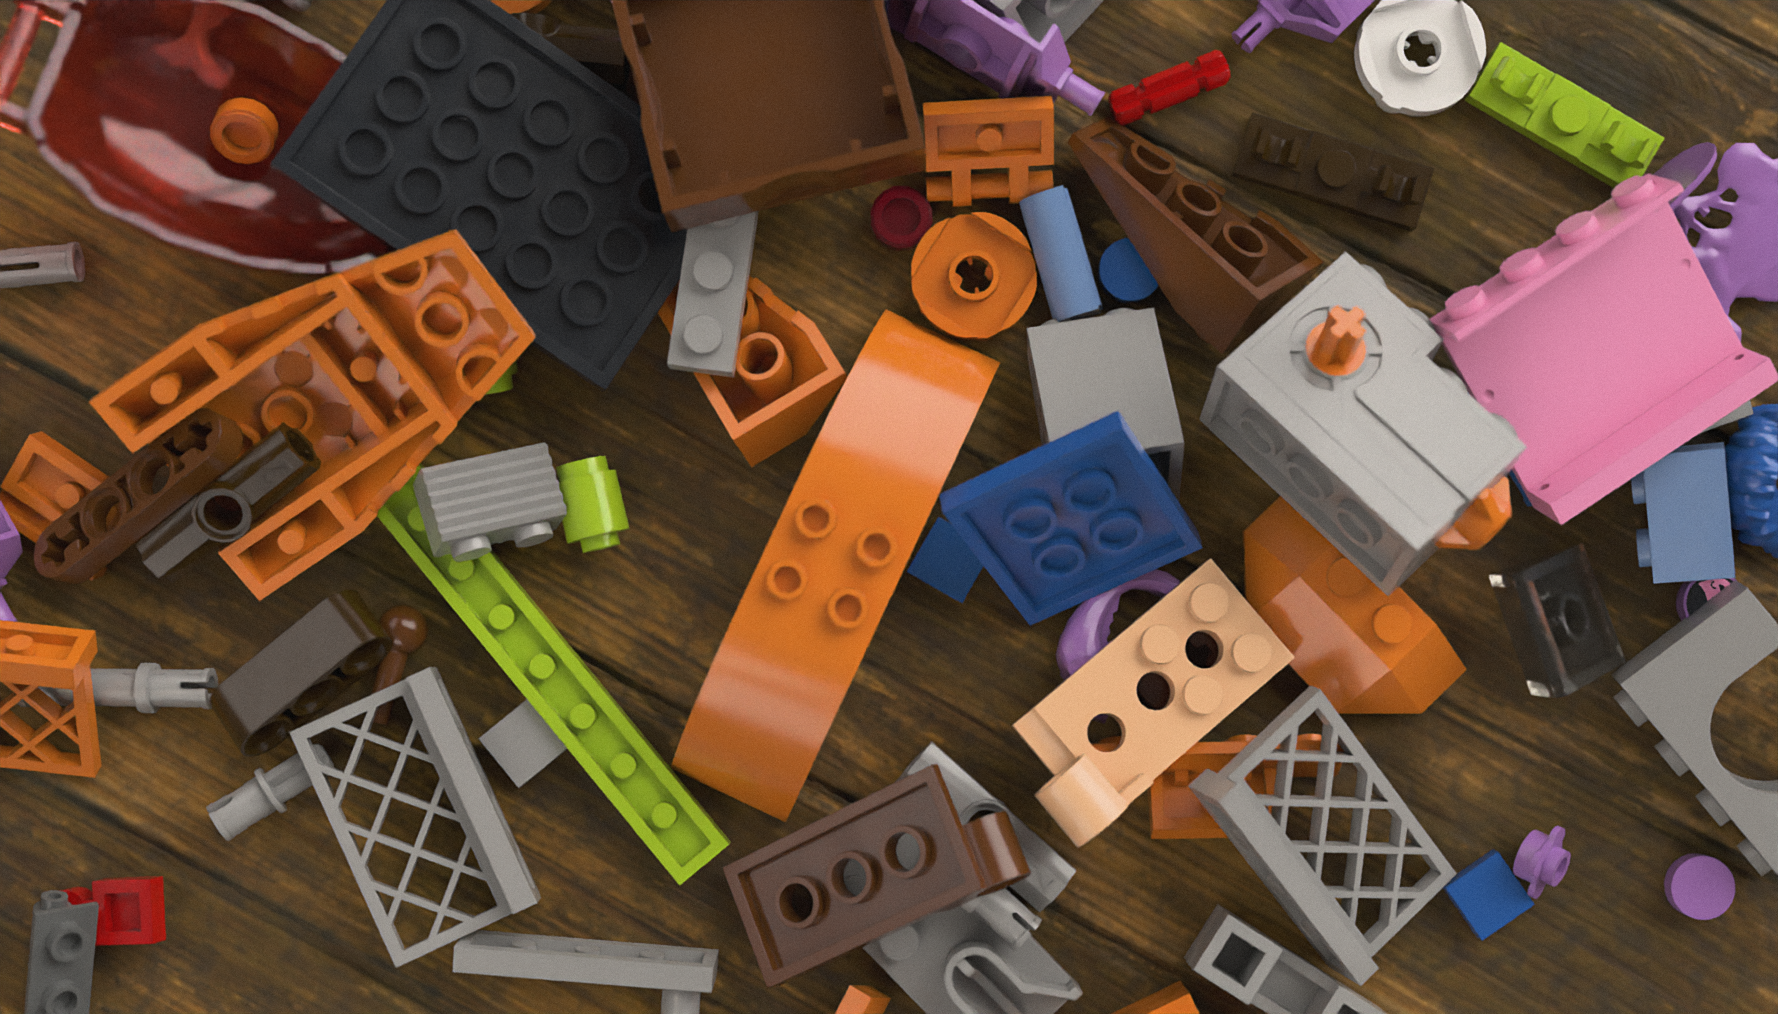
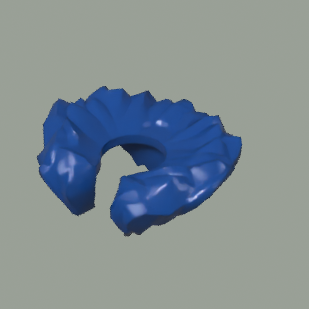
(1752, 478)

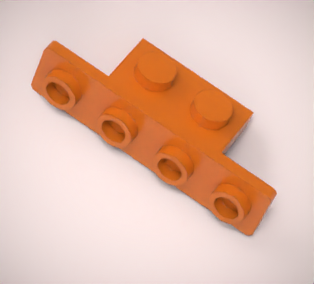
(1176, 809)

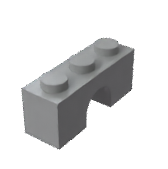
(1266, 972)

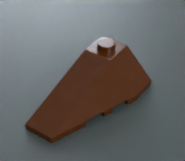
(1206, 255)

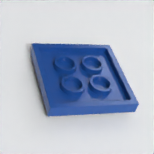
(1071, 519)

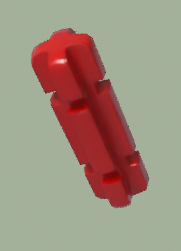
(1169, 87)

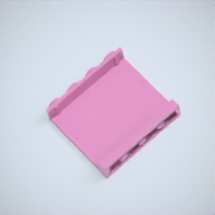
(1601, 348)

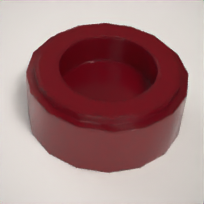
(900, 218)

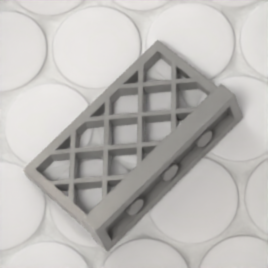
(467, 790)
(1278, 859)

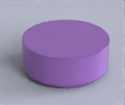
(1699, 886)

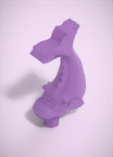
(1089, 624)

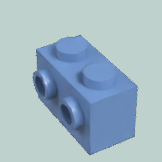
(1686, 515)

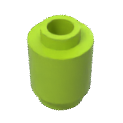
(592, 504)

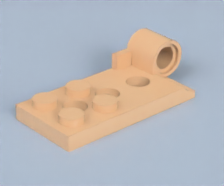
(1097, 786)

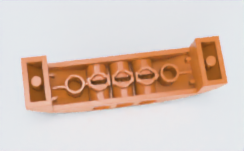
(832, 564)

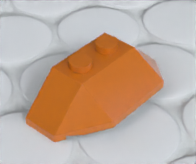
(1341, 628)

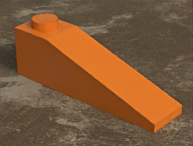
(780, 375)

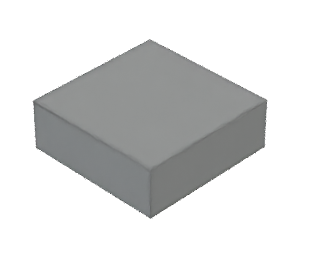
(523, 743)

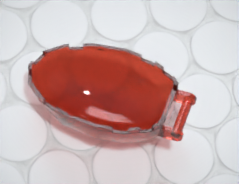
(132, 114)

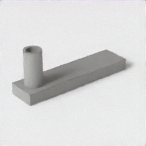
(674, 969)

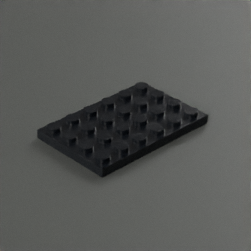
(532, 157)

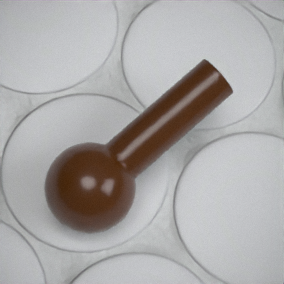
(408, 631)

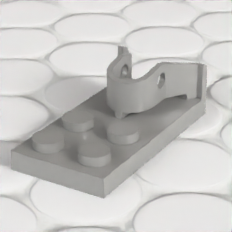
(961, 963)

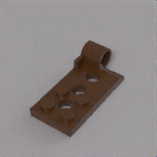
(952, 869)

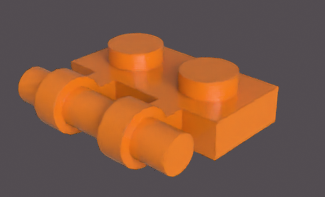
(987, 136)

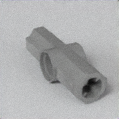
(1048, 868)

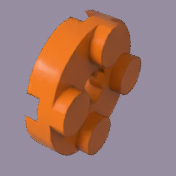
(1009, 269)

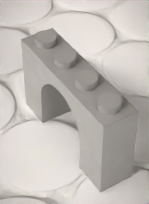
(1677, 689)

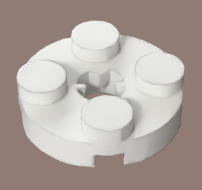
(1400, 83)

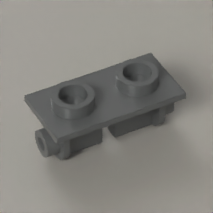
(61, 955)

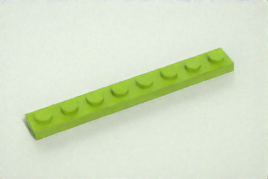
(565, 695)

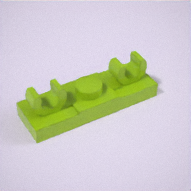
(1563, 117)

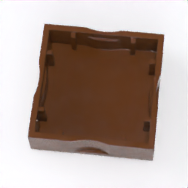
(767, 101)

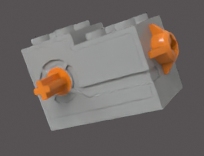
(1364, 428)

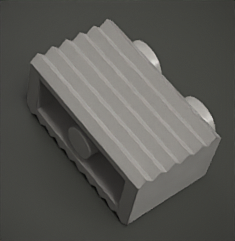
(490, 501)

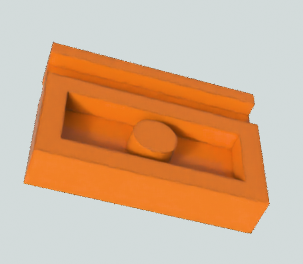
(46, 484)

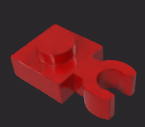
(128, 910)

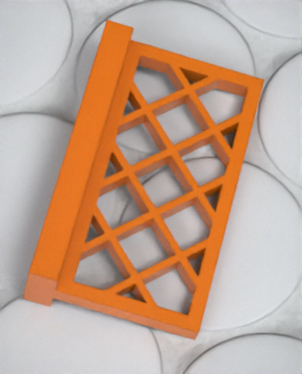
(55, 659)

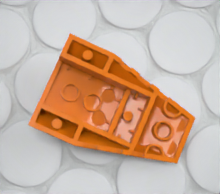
(360, 363)

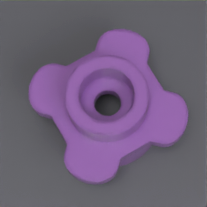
(1542, 860)

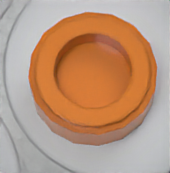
(244, 130)

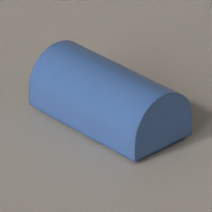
(1060, 255)

